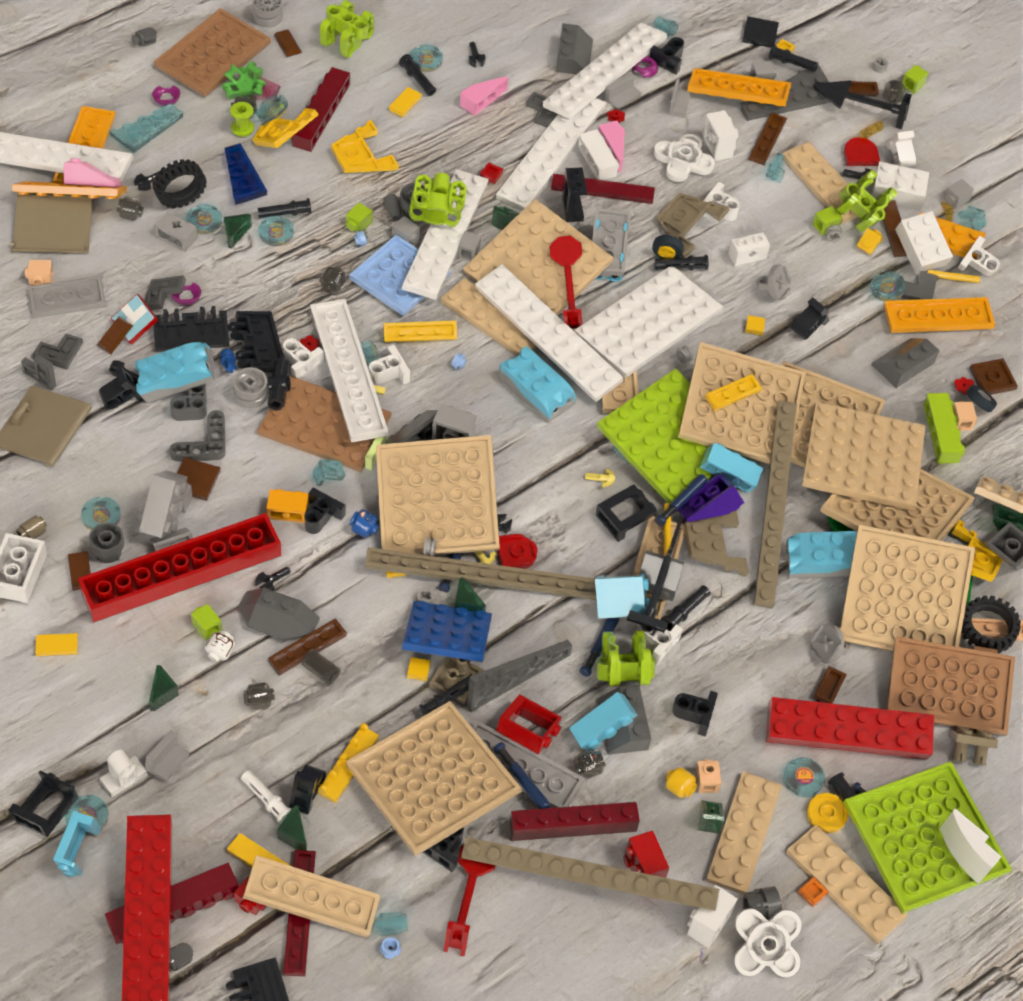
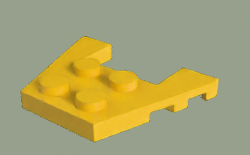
(279, 130)
(355, 154)
(985, 561)

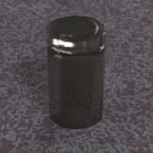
(321, 667)

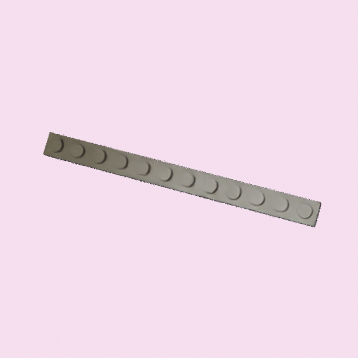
(775, 505)
(480, 573)
(591, 873)

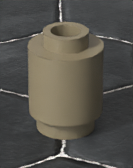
(32, 527)

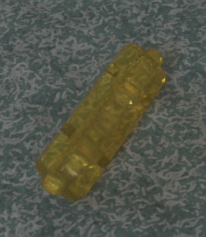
(872, 129)

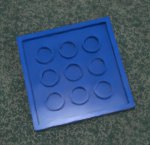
(447, 631)

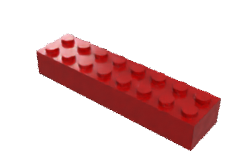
(850, 728)

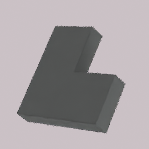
(544, 115)
(161, 287)
(923, 289)
(61, 355)
(40, 370)

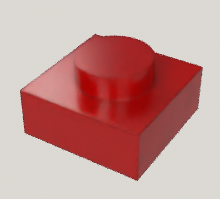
(491, 172)

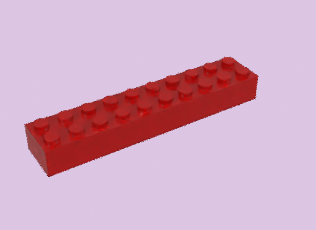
(179, 567)
(147, 908)

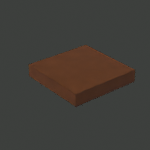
(993, 376)
(200, 477)

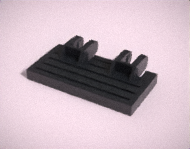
(177, 333)
(258, 339)
(262, 980)

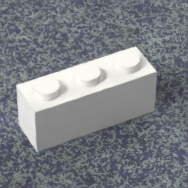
(598, 155)

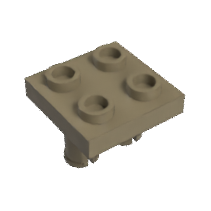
(450, 673)
(982, 740)

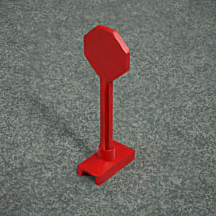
(567, 252)
(458, 932)

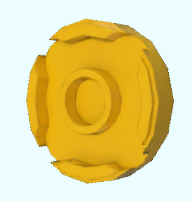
(827, 812)

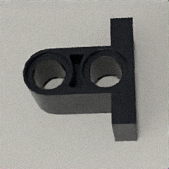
(669, 55)
(810, 319)
(119, 390)
(320, 514)
(691, 711)
(306, 787)
(446, 857)

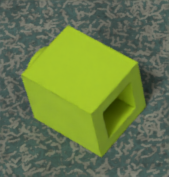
(915, 79)
(359, 218)
(826, 218)
(206, 621)

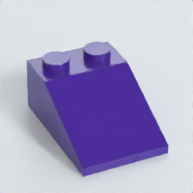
(712, 500)

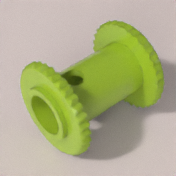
(241, 113)

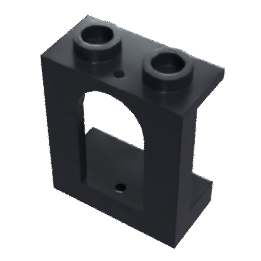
(573, 187)
(611, 521)
(50, 783)

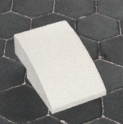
(969, 846)

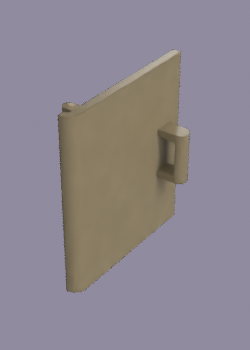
(52, 224)
(43, 425)

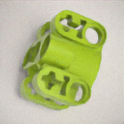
(352, 26)
(437, 199)
(864, 204)
(625, 667)

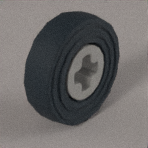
(981, 398)

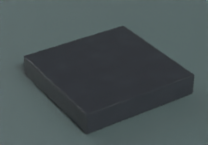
(760, 32)

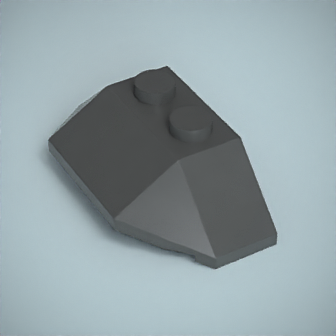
(277, 614)

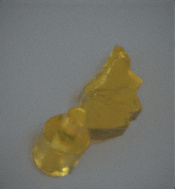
(948, 211)

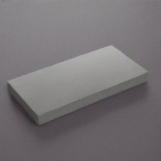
(66, 297)

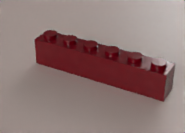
(325, 103)
(574, 821)
(187, 897)

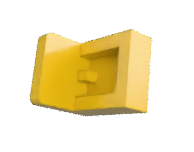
(870, 241)

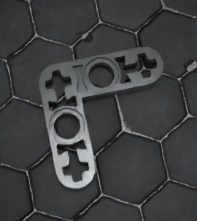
(211, 444)

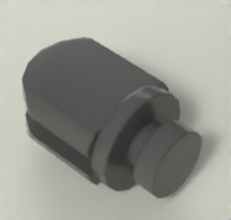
(144, 37)
(180, 956)

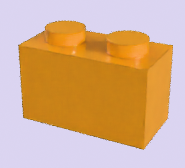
(287, 505)

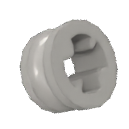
(880, 65)
(834, 233)
(684, 354)
(430, 546)
(426, 592)

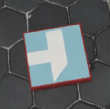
(139, 315)

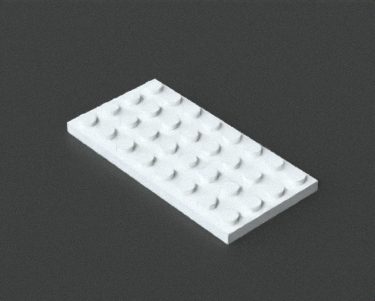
(648, 321)

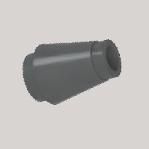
(392, 206)

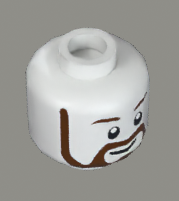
(220, 646)

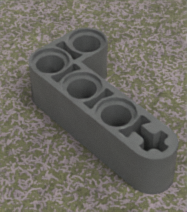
(190, 407)

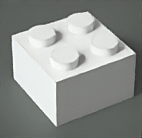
(719, 135)
(707, 923)

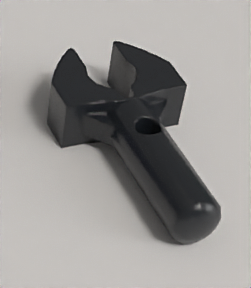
(476, 56)
(854, 174)
(145, 181)
(118, 364)
(504, 527)
(270, 579)

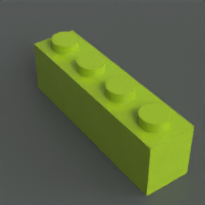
(943, 428)

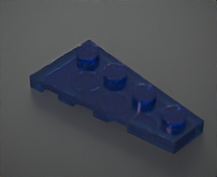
(243, 177)

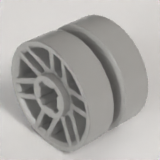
(267, 12)
(250, 387)

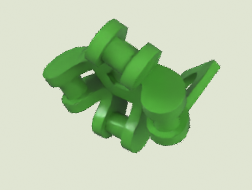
(245, 83)

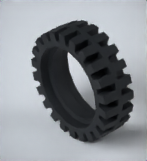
(174, 171)
(999, 608)

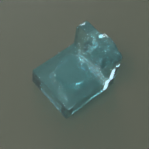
(775, 169)
(974, 216)
(328, 471)

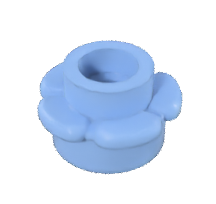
(360, 238)
(459, 361)
(390, 942)

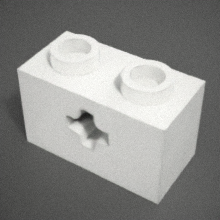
(749, 249)

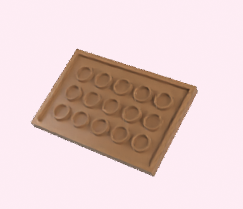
(210, 50)
(315, 425)
(952, 684)

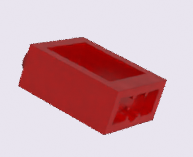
(534, 713)

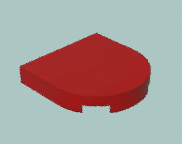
(861, 152)
(517, 551)

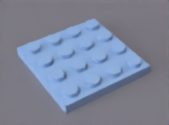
(386, 272)

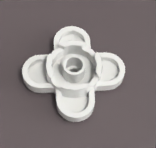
(684, 157)
(778, 954)

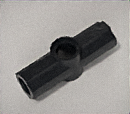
(279, 384)

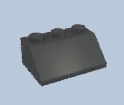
(574, 49)
(906, 360)
(418, 430)
(635, 735)

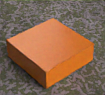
(813, 891)

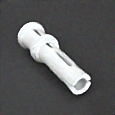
(272, 802)

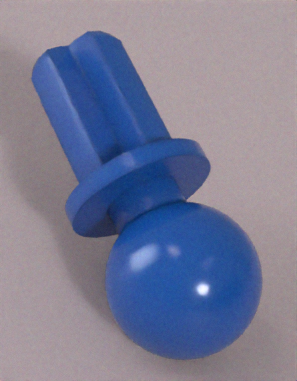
(228, 360)

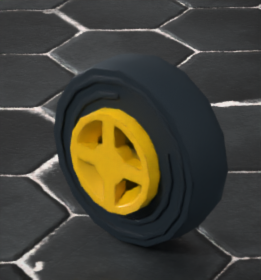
(667, 247)

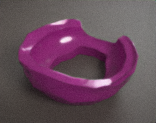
(647, 71)
(158, 91)
(195, 290)

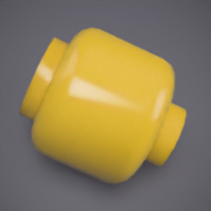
(681, 782)

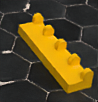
(420, 331)
(340, 776)

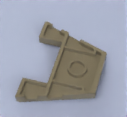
(684, 213)
(707, 542)

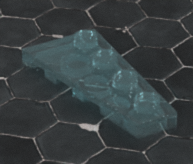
(146, 128)

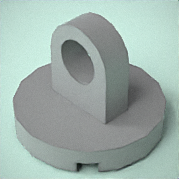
(776, 282)
(828, 644)

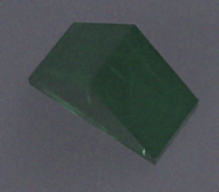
(502, 216)
(236, 227)
(1004, 515)
(467, 597)
(162, 690)
(711, 816)
(292, 830)

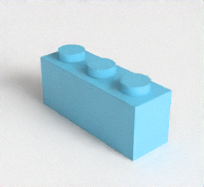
(736, 469)
(603, 721)

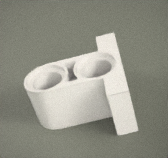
(902, 149)
(721, 198)
(984, 258)
(300, 358)
(389, 368)
(661, 649)
(122, 772)

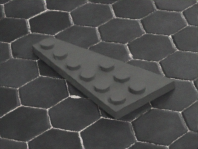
(801, 96)
(502, 678)

